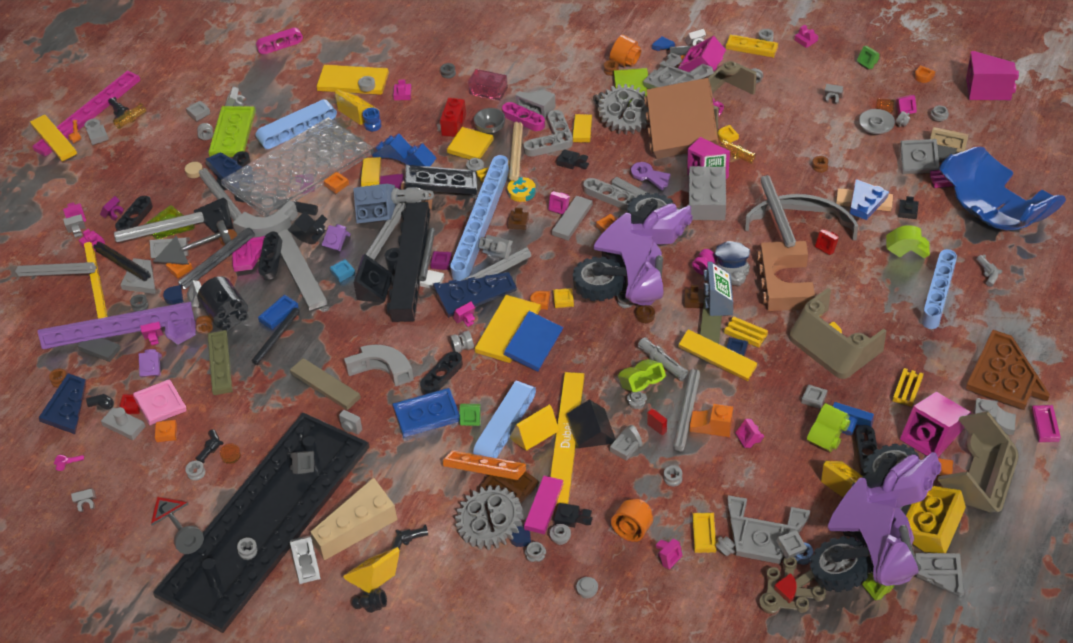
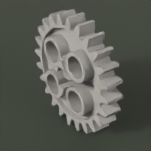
(612, 105)
(470, 522)

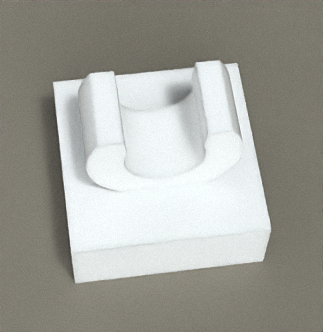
(695, 37)

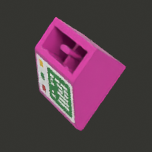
(707, 154)

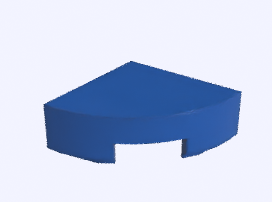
(662, 43)

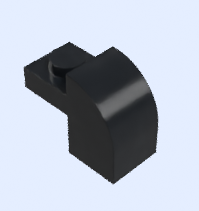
(307, 229)

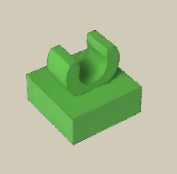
(868, 57)
(470, 414)

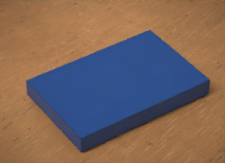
(533, 341)
(426, 412)

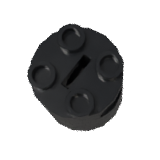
(222, 303)

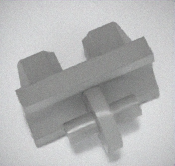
(495, 246)

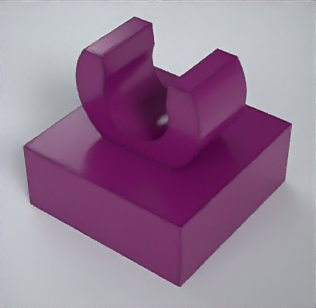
(111, 207)

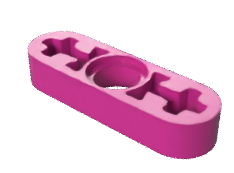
(285, 43)
(513, 112)

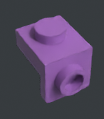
(335, 237)
(181, 331)
(149, 363)

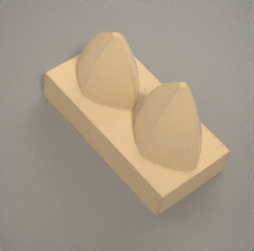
(950, 138)

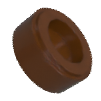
(645, 313)

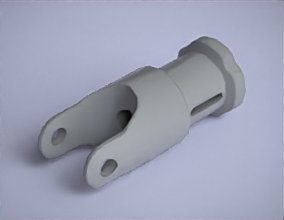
(411, 195)

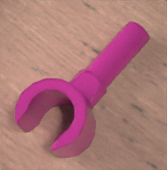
(61, 461)

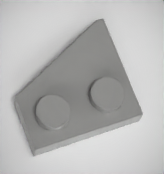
(133, 283)
(942, 571)

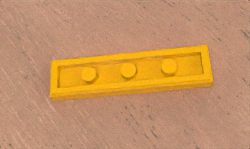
(53, 137)
(717, 355)

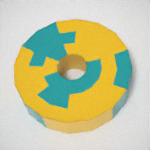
(522, 189)

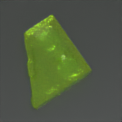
(168, 213)

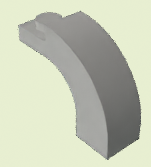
(263, 225)
(381, 358)

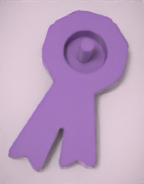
(644, 171)

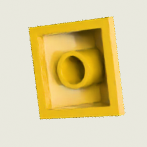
(351, 106)
(535, 428)
(839, 476)
(374, 570)

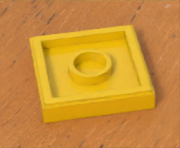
(470, 144)

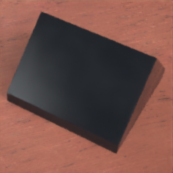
(371, 281)
(590, 425)

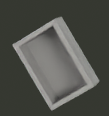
(707, 192)

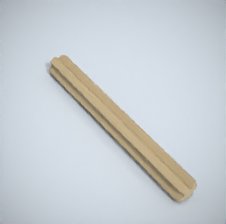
(515, 151)

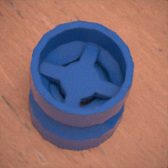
(372, 119)

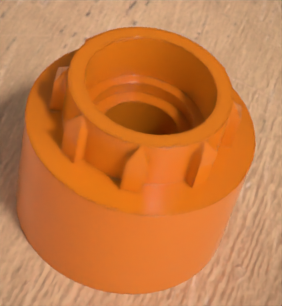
(625, 51)
(632, 520)

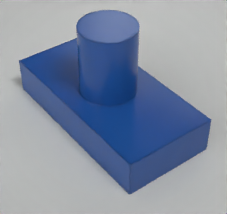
(857, 417)

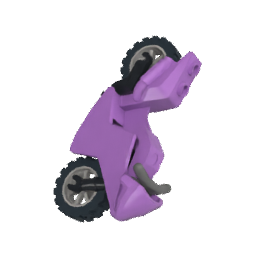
(630, 252)
(876, 523)

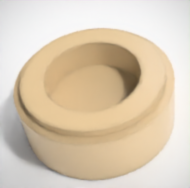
(192, 169)

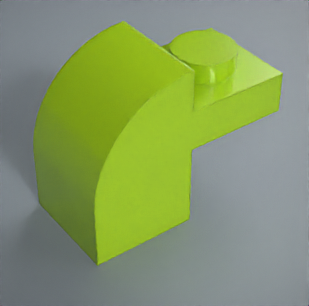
(905, 239)

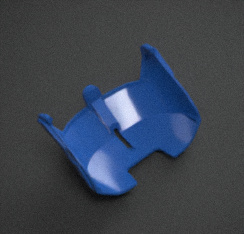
(981, 190)

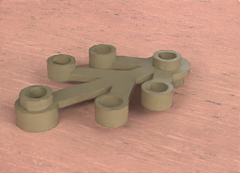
(803, 593)

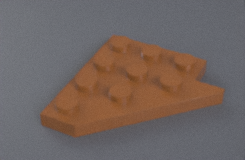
(1005, 373)

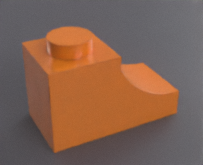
(713, 421)

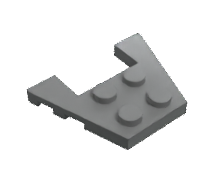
(669, 75)
(757, 537)

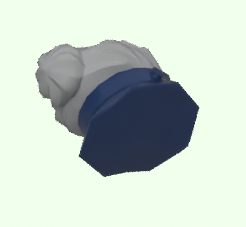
(733, 259)

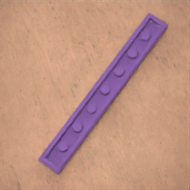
(113, 325)

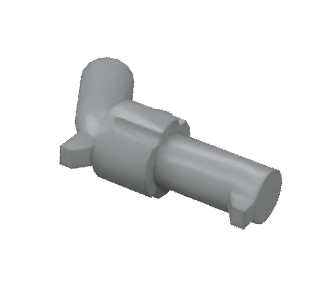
(990, 270)

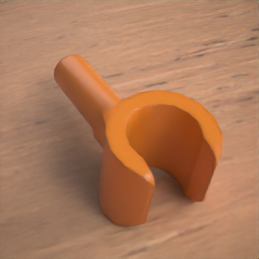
(75, 136)

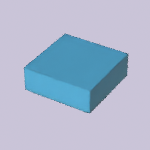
(342, 270)

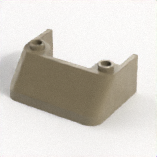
(735, 75)
(828, 346)
(992, 465)

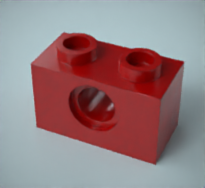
(453, 117)

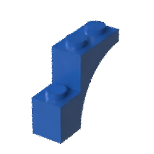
(401, 150)

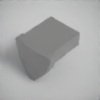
(626, 443)

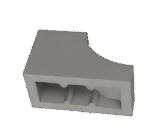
(538, 102)
(1003, 418)
(305, 559)

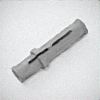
(656, 353)

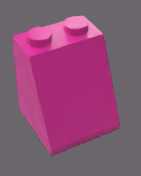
(990, 77)
(933, 424)

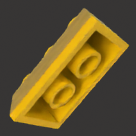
(936, 519)

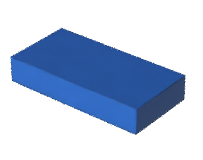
(277, 312)

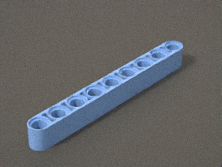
(480, 218)

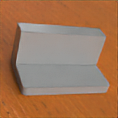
(158, 245)

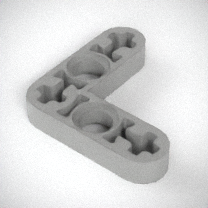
(531, 146)

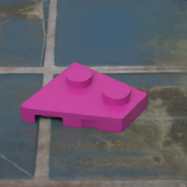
(248, 254)

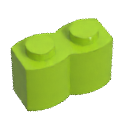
(643, 374)
(828, 427)

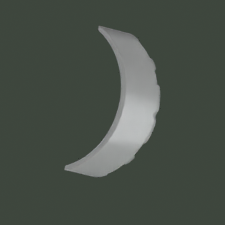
(805, 203)

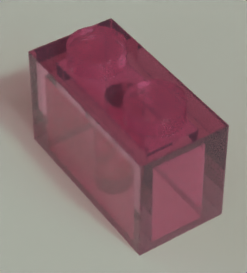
(488, 84)

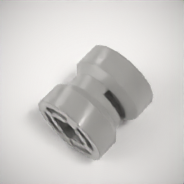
(462, 342)

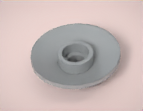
(876, 121)

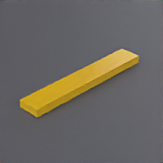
(96, 282)

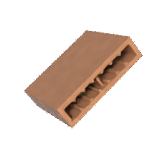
(680, 116)

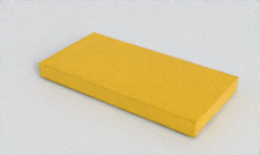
(347, 77)
(504, 326)

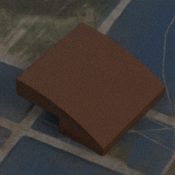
(522, 487)

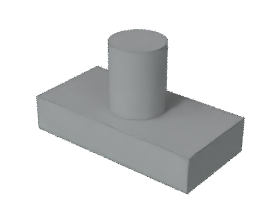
(123, 423)

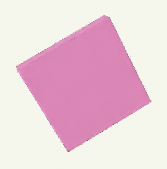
(159, 402)

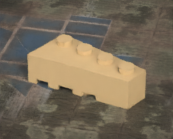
(354, 520)

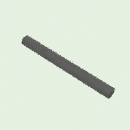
(427, 254)

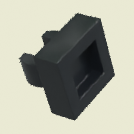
(908, 208)

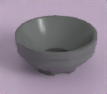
(487, 117)

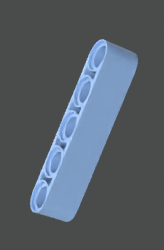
(294, 124)
(939, 289)
(504, 420)

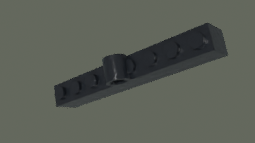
(407, 261)

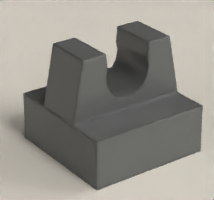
(302, 462)

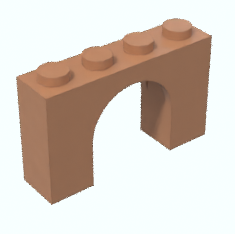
(781, 294)

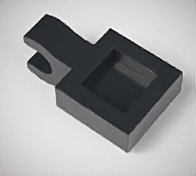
(571, 159)
(571, 514)

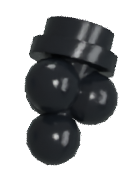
(370, 601)

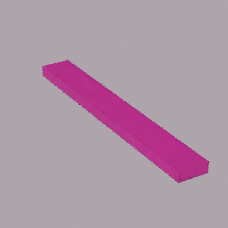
(91, 108)

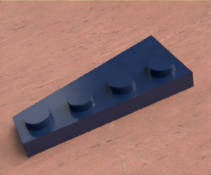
(478, 291)

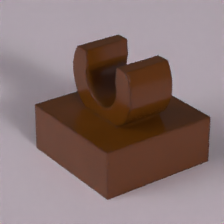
(518, 219)
(694, 297)

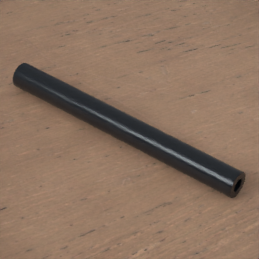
(275, 336)

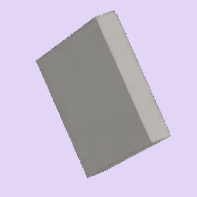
(919, 156)

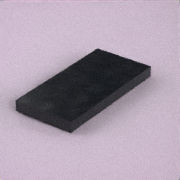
(441, 179)

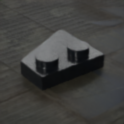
(216, 212)

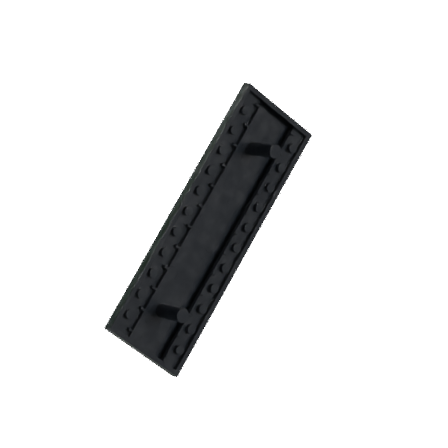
(269, 509)

